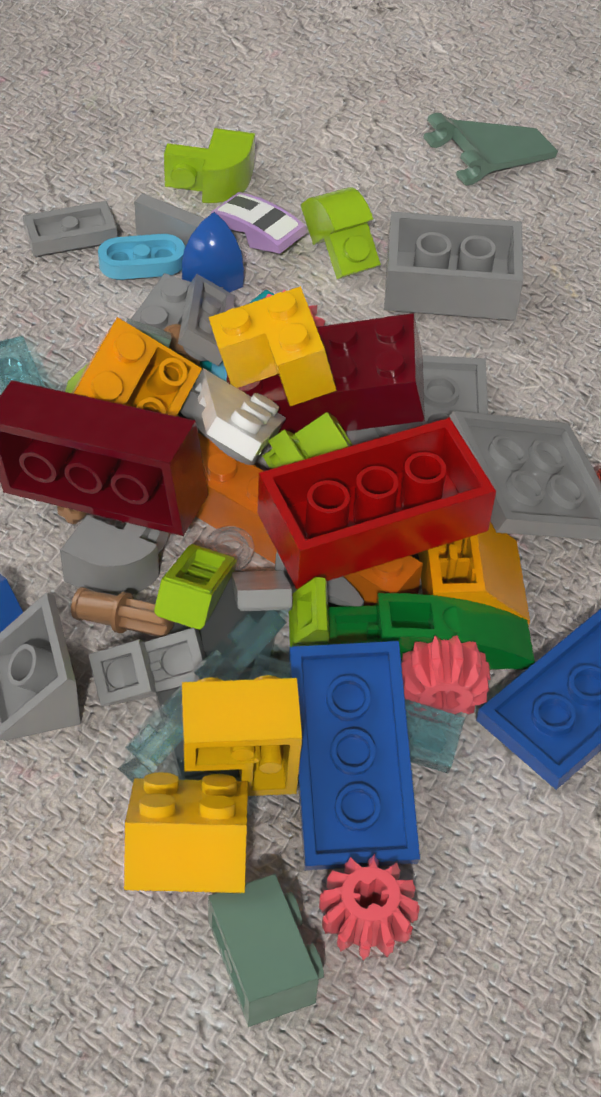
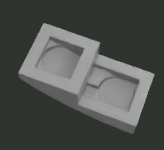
(147, 667)

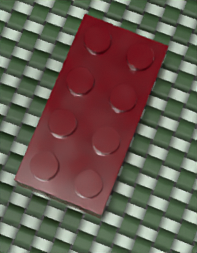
(374, 372)
(101, 457)

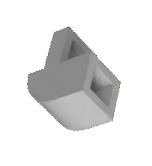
(112, 558)

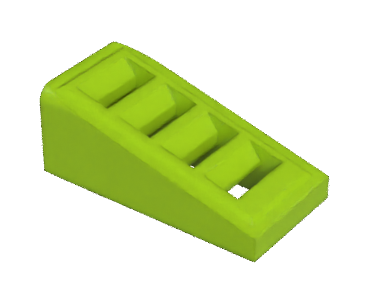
(194, 586)

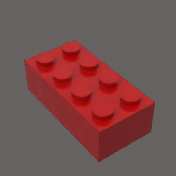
(374, 502)

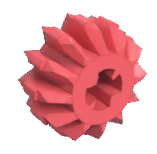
(446, 675)
(368, 907)

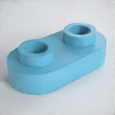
(141, 256)

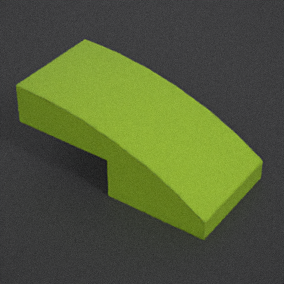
(309, 614)

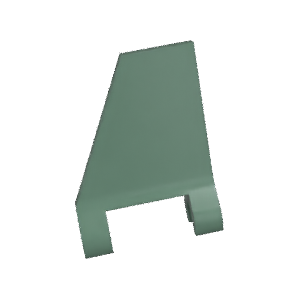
(489, 145)

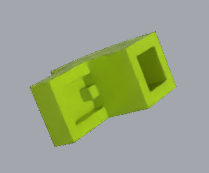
(214, 171)
(342, 223)
(315, 439)

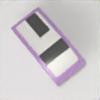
(263, 222)

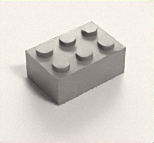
(454, 266)

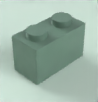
(265, 950)

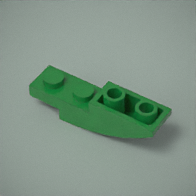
(421, 617)

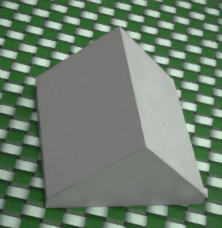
(36, 674)

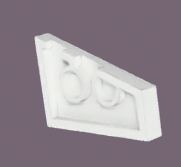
(235, 417)

